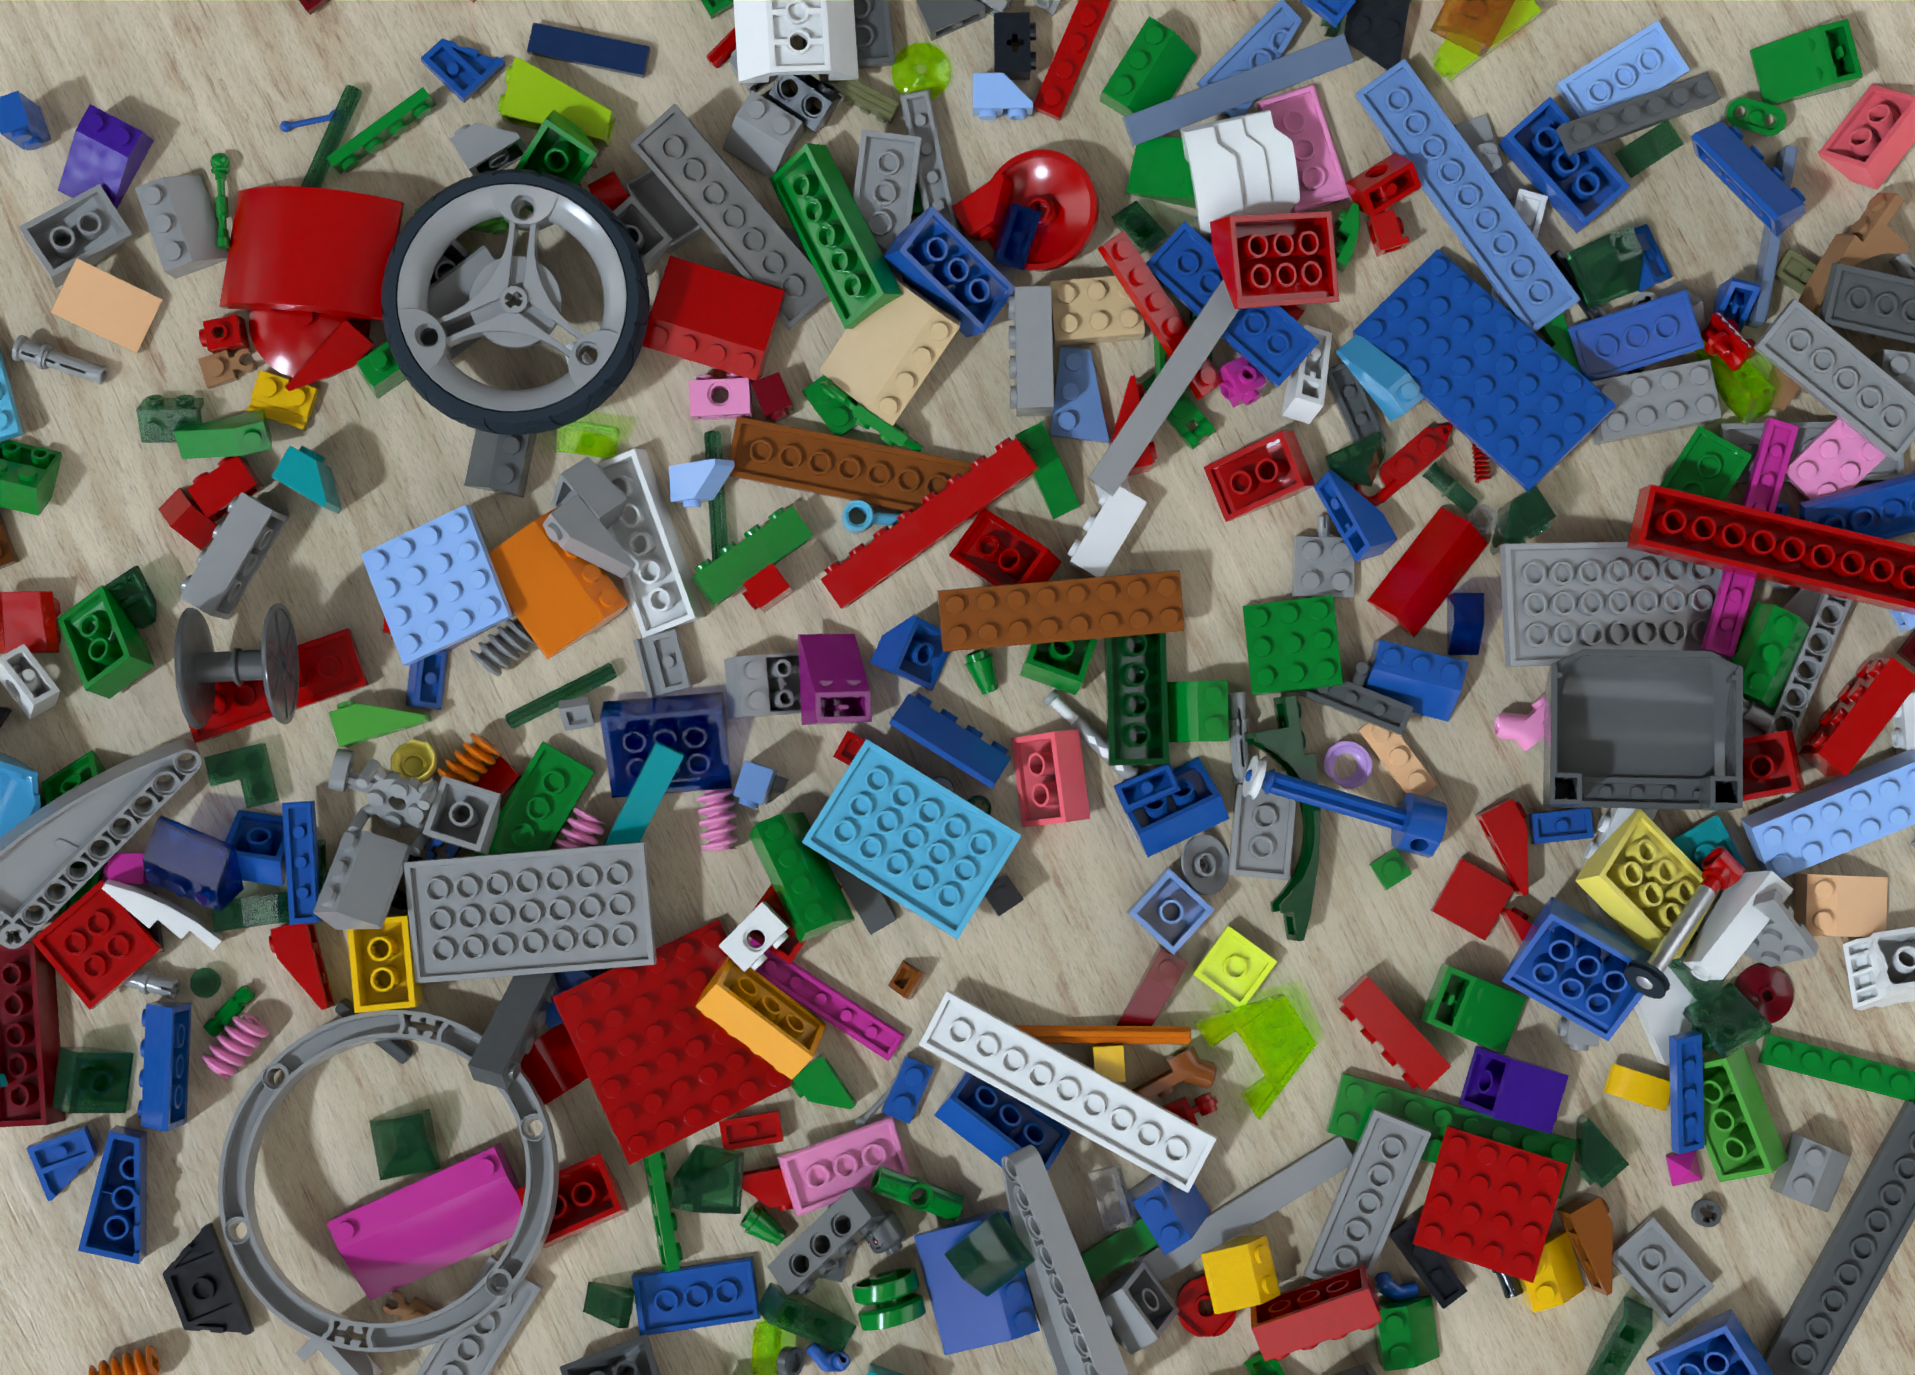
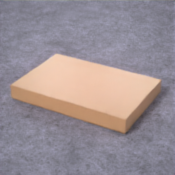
(106, 305)

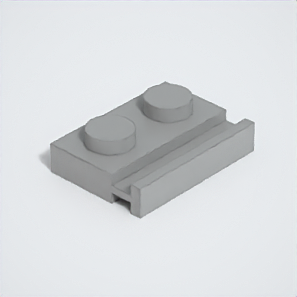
(662, 663)

